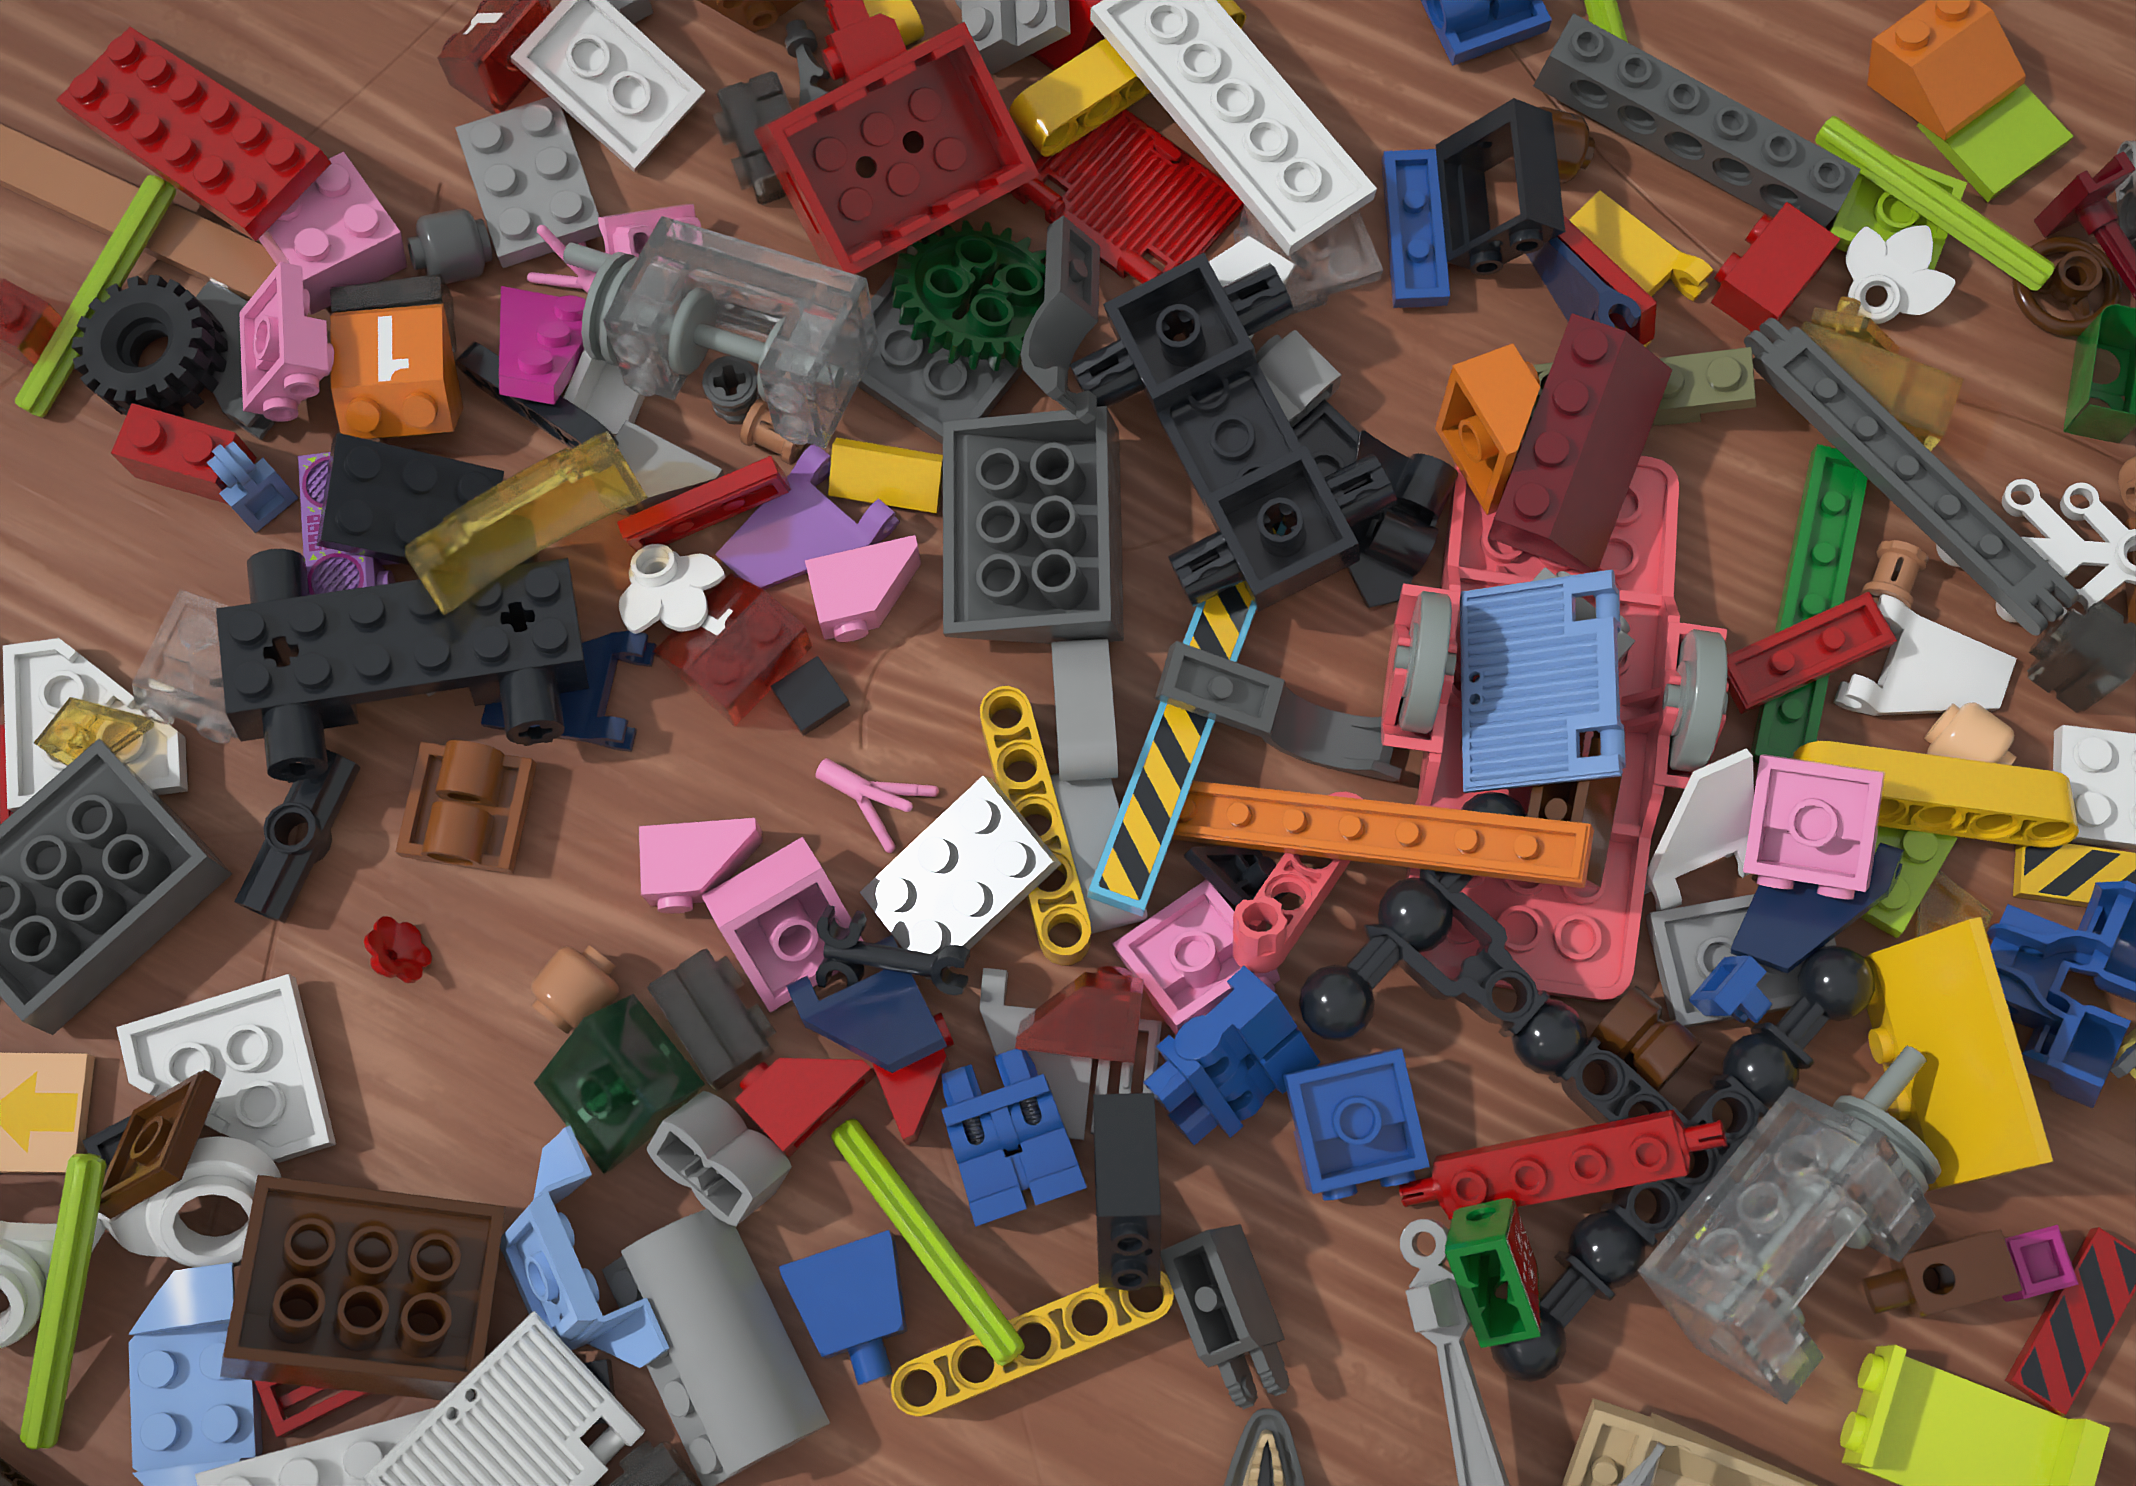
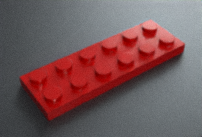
(194, 133)

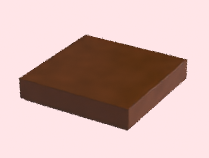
(157, 1143)

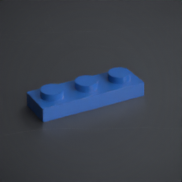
(1415, 229)

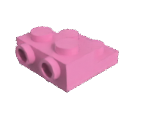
(282, 347)
(1814, 825)
(1186, 955)

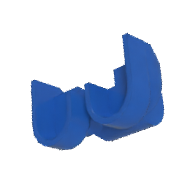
(2032, 957)

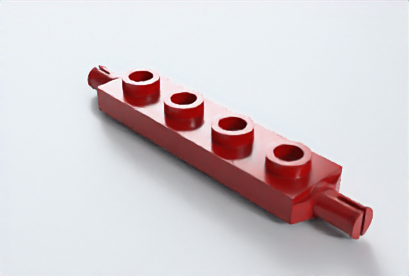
(1565, 1163)

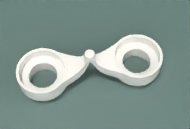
(150, 1228)

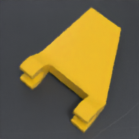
(1639, 249)

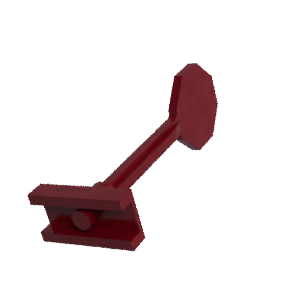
(2087, 202)

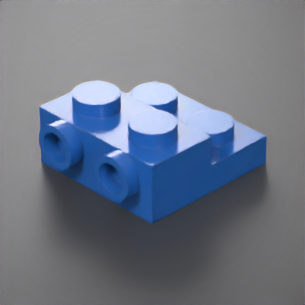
(1356, 1124)

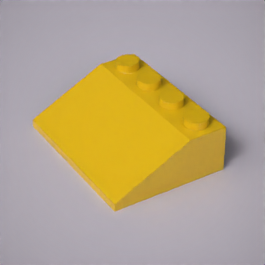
(1974, 1089)

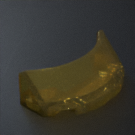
(522, 518)

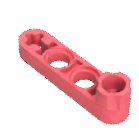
(1266, 950)

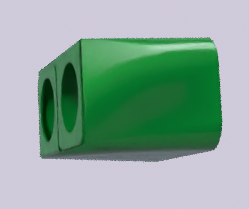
(2115, 332)

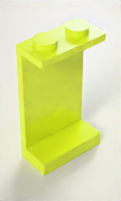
(1948, 1431)

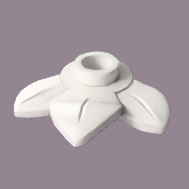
(1900, 268)
(668, 589)

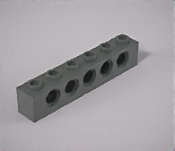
(1693, 124)

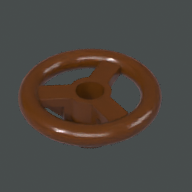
(2085, 267)

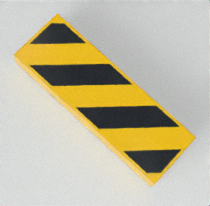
(2068, 872)

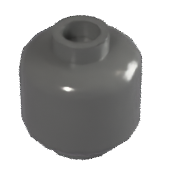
(450, 245)

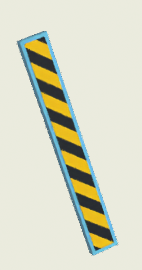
(1168, 765)

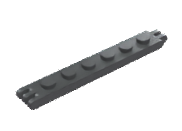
(1911, 476)

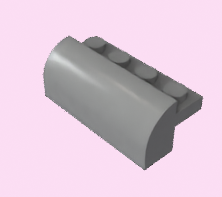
(729, 1361)

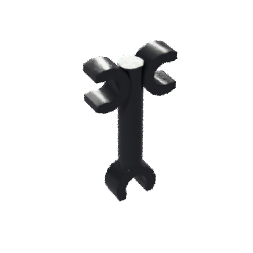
(849, 956)

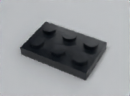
(389, 495)

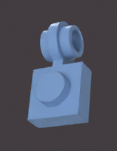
(252, 488)

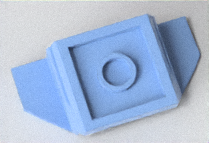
(550, 1275)
(180, 1406)

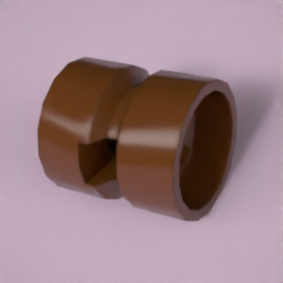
(1645, 1040)

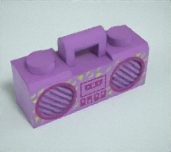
(329, 568)

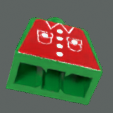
(1484, 1251)

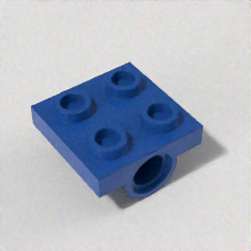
(1483, 26)

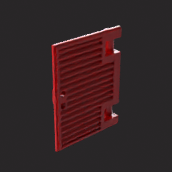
(1134, 197)

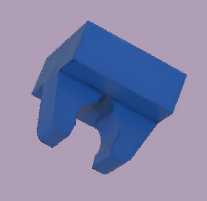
(1733, 990)

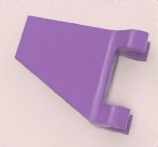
(800, 527)

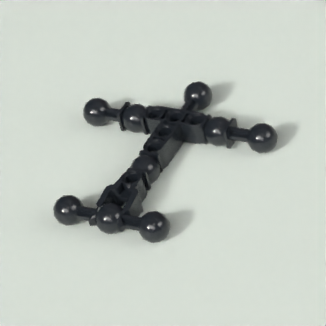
(1554, 1042)

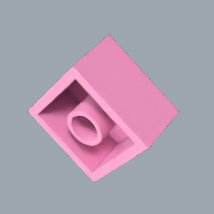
(336, 234)

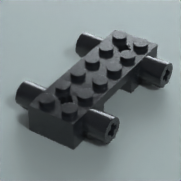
(1232, 433)
(308, 659)

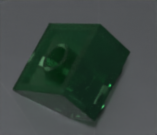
(617, 1081)

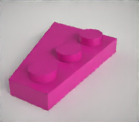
(538, 343)

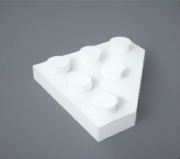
(36, 686)
(258, 1049)

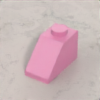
(860, 586)
(691, 859)

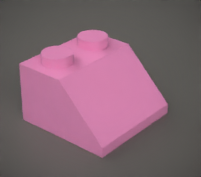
(773, 918)

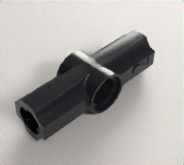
(282, 868)

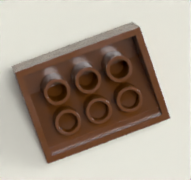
(362, 1289)

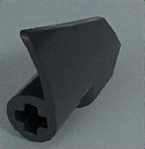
(1401, 537)

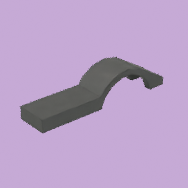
(1065, 316)
(1272, 711)

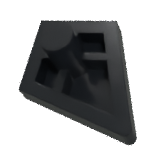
(1233, 870)

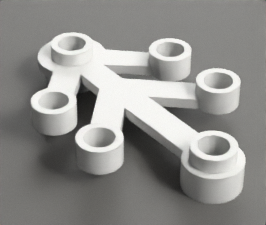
(2065, 548)

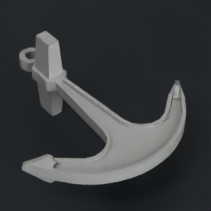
(1443, 1319)

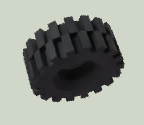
(128, 325)

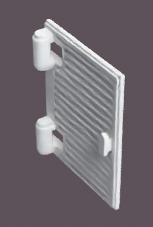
(520, 1426)

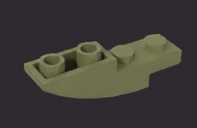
(1698, 385)

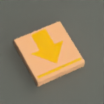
(43, 1110)

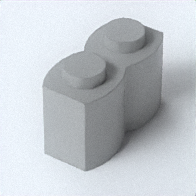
(1297, 374)
(719, 1158)

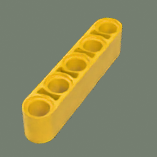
(1083, 95)
(1962, 795)
(1037, 797)
(1065, 1343)

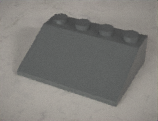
(1032, 528)
(90, 885)

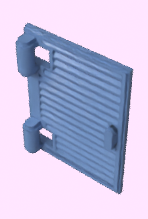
(1539, 683)

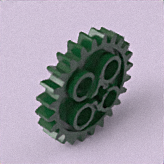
(956, 269)

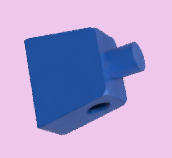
(851, 1301)

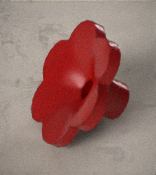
(397, 950)

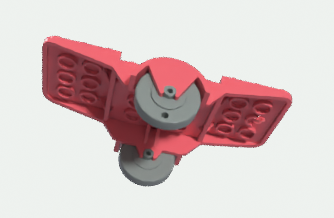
(1671, 711)

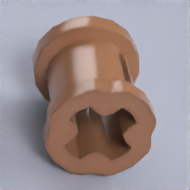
(757, 430)
(1912, 562)

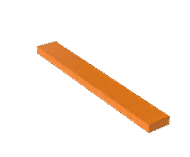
(1388, 833)

